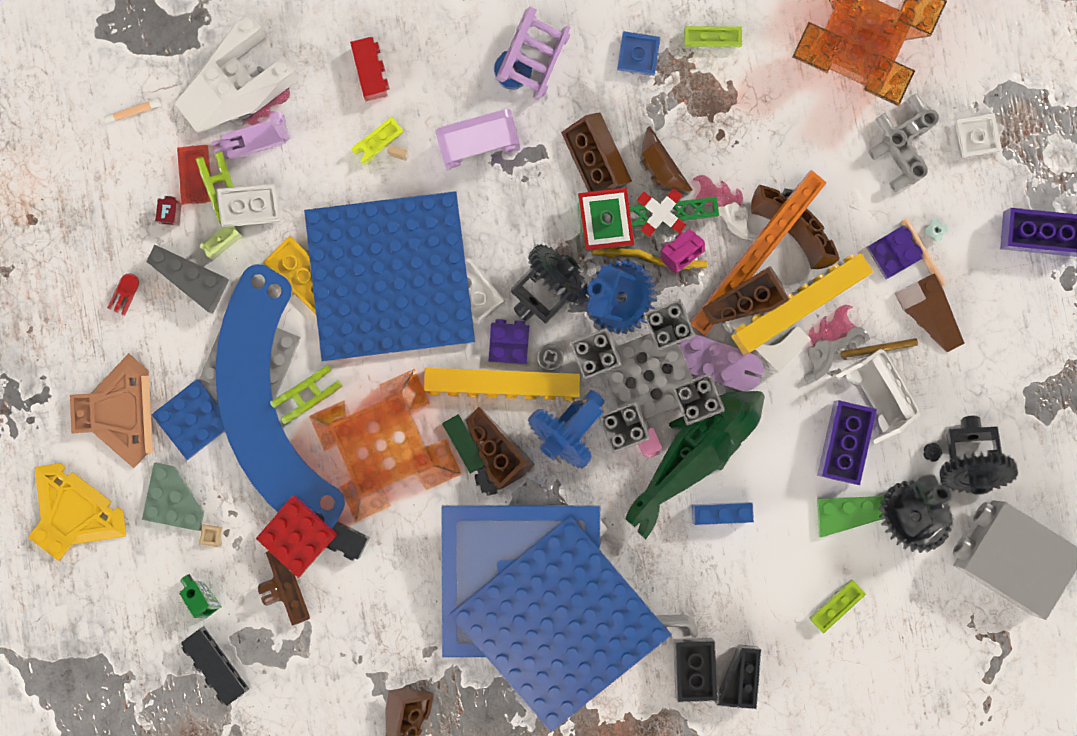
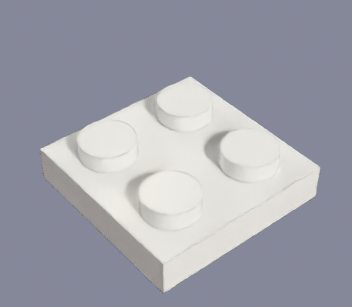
(978, 135)

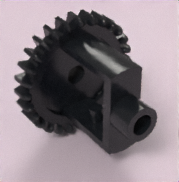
(560, 273)
(981, 472)
(918, 513)

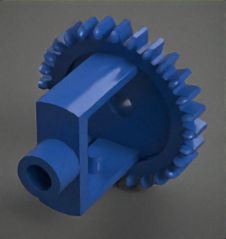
(608, 295)
(563, 434)

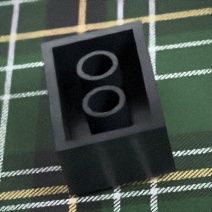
(695, 669)

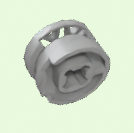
(550, 357)

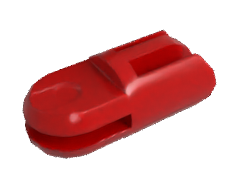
(127, 288)

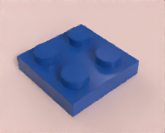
(638, 53)

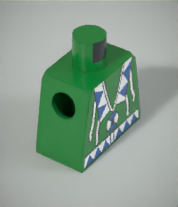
(198, 598)

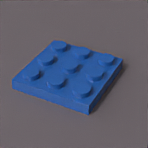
(191, 419)

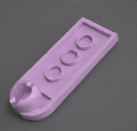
(722, 361)

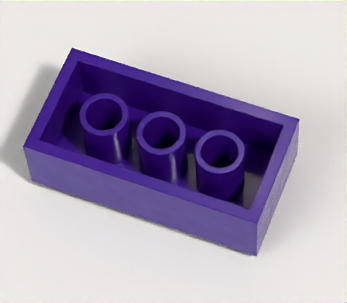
(1039, 232)
(847, 442)

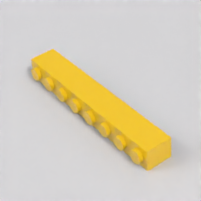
(802, 304)
(501, 383)

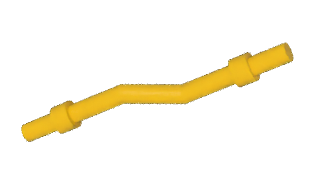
(612, 252)

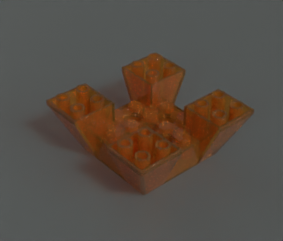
(874, 68)
(393, 414)

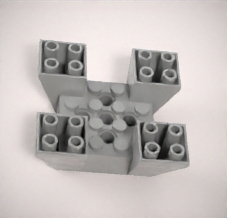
(629, 423)

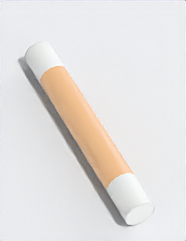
(132, 111)

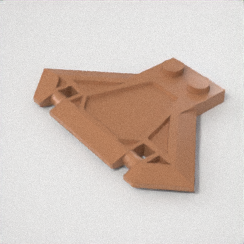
(114, 411)

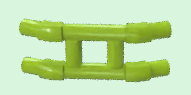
(209, 181)
(318, 395)

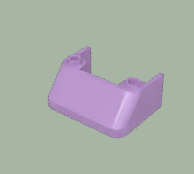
(477, 137)

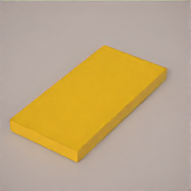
(294, 264)

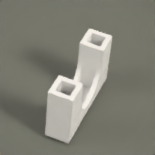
(777, 355)

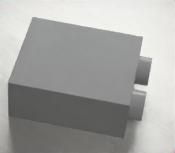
(1017, 558)

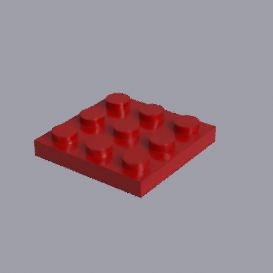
(296, 536)

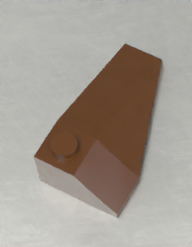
(754, 296)
(930, 309)
(501, 455)
(406, 711)

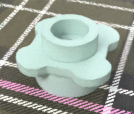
(930, 231)

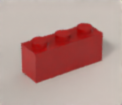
(370, 68)

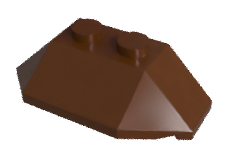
(661, 166)

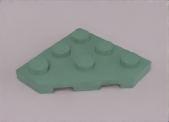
(171, 500)

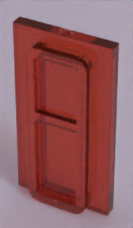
(191, 183)

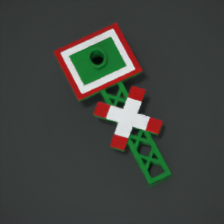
(619, 233)

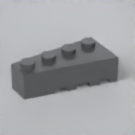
(194, 280)

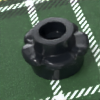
(937, 452)

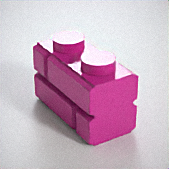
(682, 250)

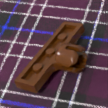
(285, 589)

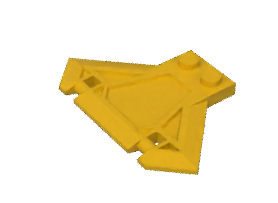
(71, 512)

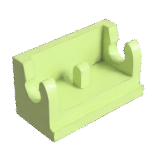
(220, 241)

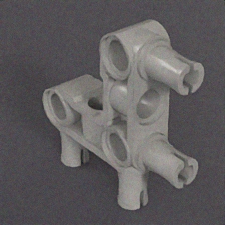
(904, 153)

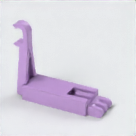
(254, 138)

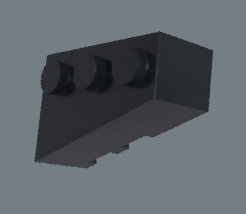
(741, 679)

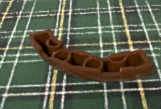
(806, 230)

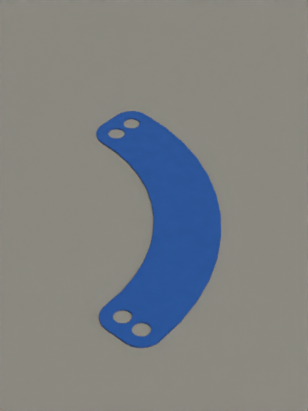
(246, 394)

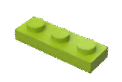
(713, 36)
(837, 606)

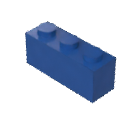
(722, 513)

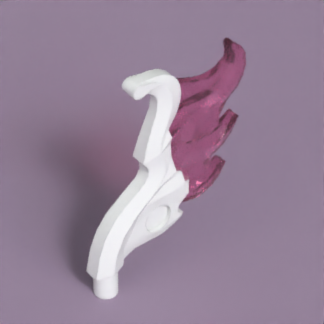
(728, 207)

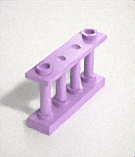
(514, 53)

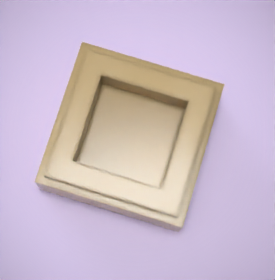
(397, 152)
(211, 535)

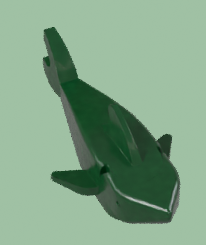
(697, 453)

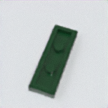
(463, 443)

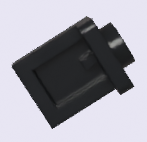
(481, 479)

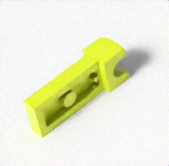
(378, 140)

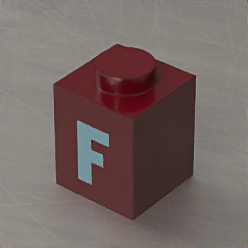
(168, 211)

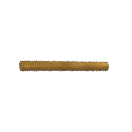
(886, 347)

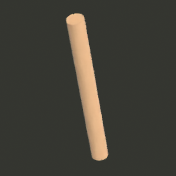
(926, 257)
(147, 414)

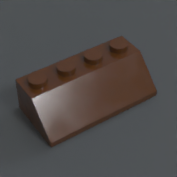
(596, 154)

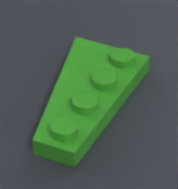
(846, 513)

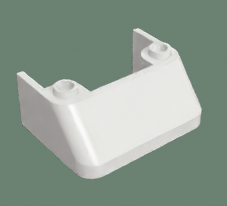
(885, 392)

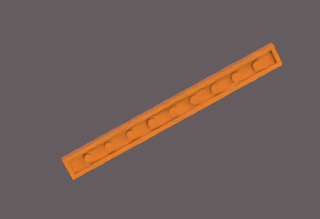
(764, 243)

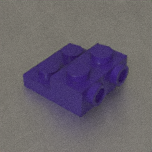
(895, 252)
(509, 342)

